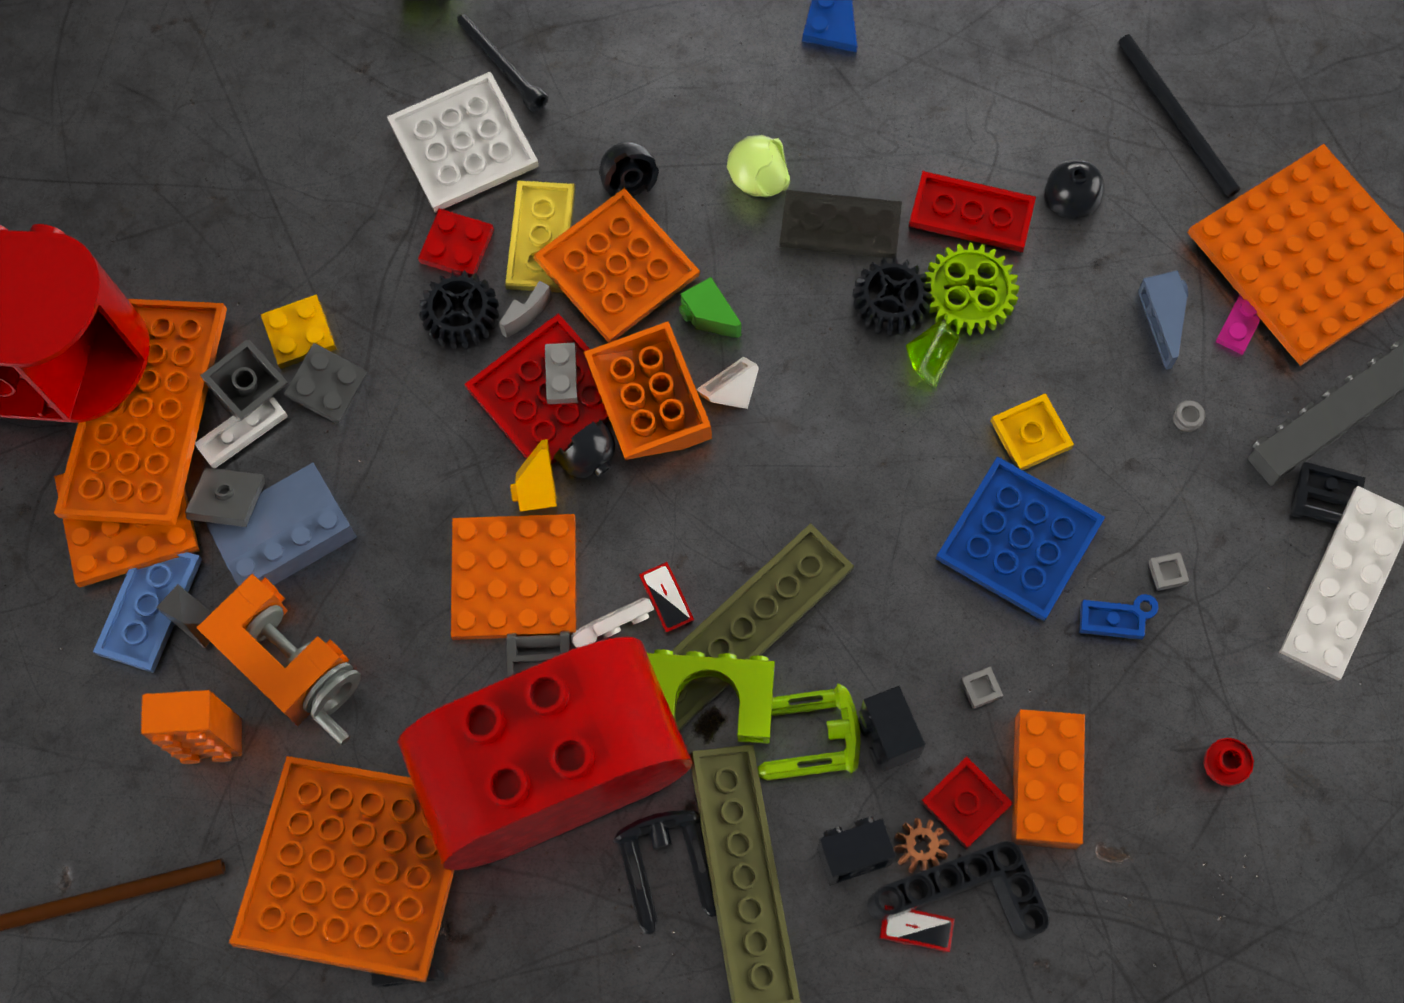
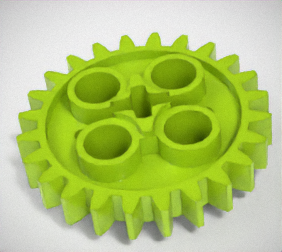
(971, 312)

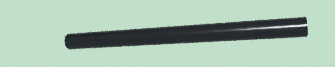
(1179, 116)

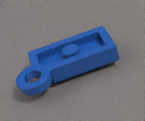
(1116, 618)

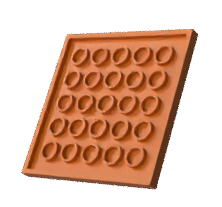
(1308, 253)
(345, 873)

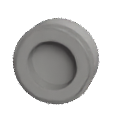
(1189, 416)

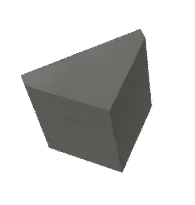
(243, 380)

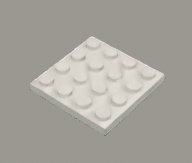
(462, 141)

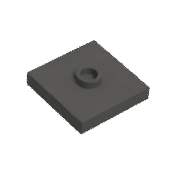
(225, 497)

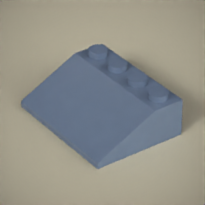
(287, 530)

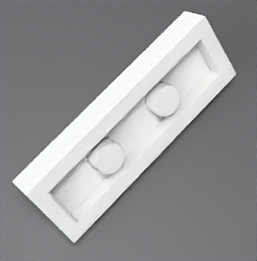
(235, 434)

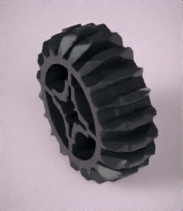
(906, 282)
(471, 292)

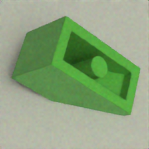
(709, 310)

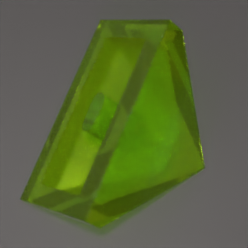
(932, 351)

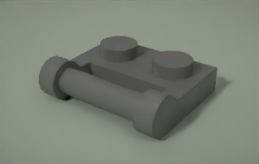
(518, 663)

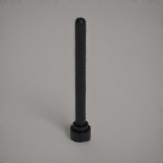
(532, 96)

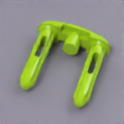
(846, 728)

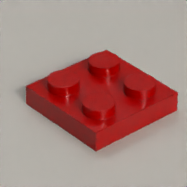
(456, 243)
(966, 802)

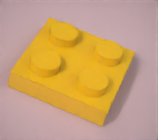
(295, 329)
(1032, 432)

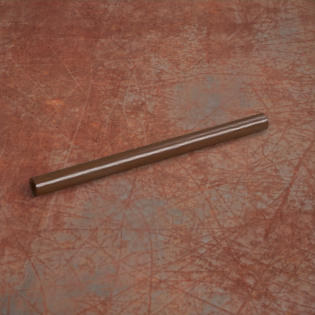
(112, 894)

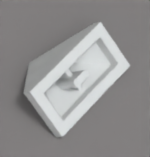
(732, 385)

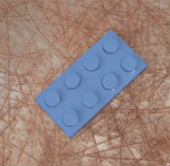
(135, 628)

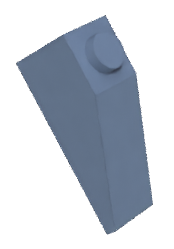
(1165, 305)

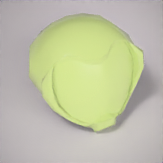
(758, 166)

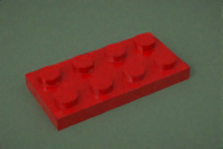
(972, 211)

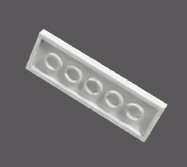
(1346, 584)

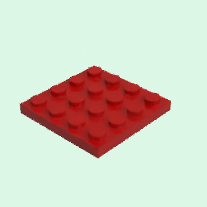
(515, 392)

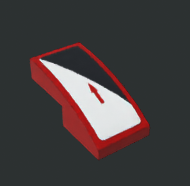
(666, 597)
(919, 929)

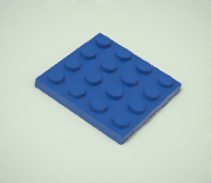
(1020, 538)

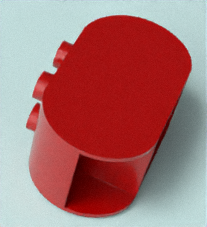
(65, 330)
(543, 752)

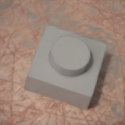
(1168, 571)
(981, 687)

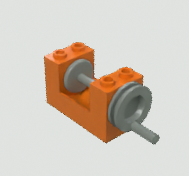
(312, 679)

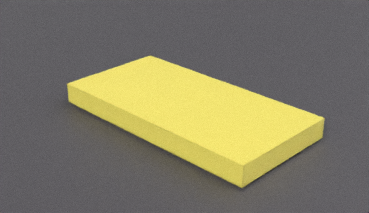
(539, 217)

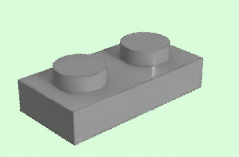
(561, 373)

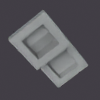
(521, 315)

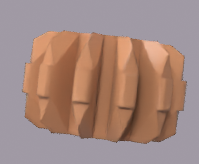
(909, 841)

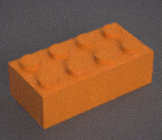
(192, 726)
(1048, 779)

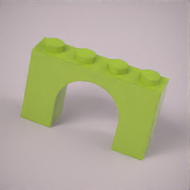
(749, 678)

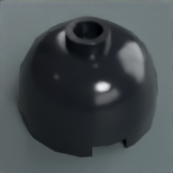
(628, 167)
(1074, 188)
(588, 451)

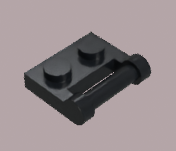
(1325, 485)

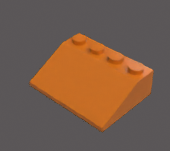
(649, 393)

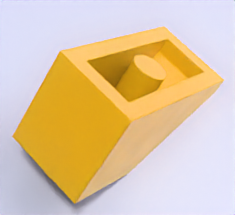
(535, 481)

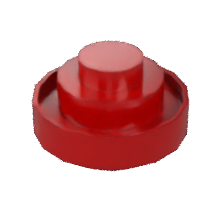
(1228, 762)

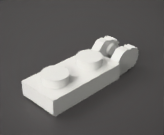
(610, 623)

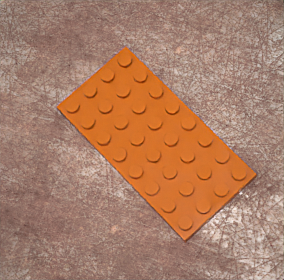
(140, 453)

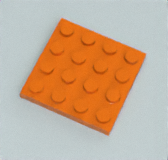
(616, 265)
(112, 548)
(513, 576)

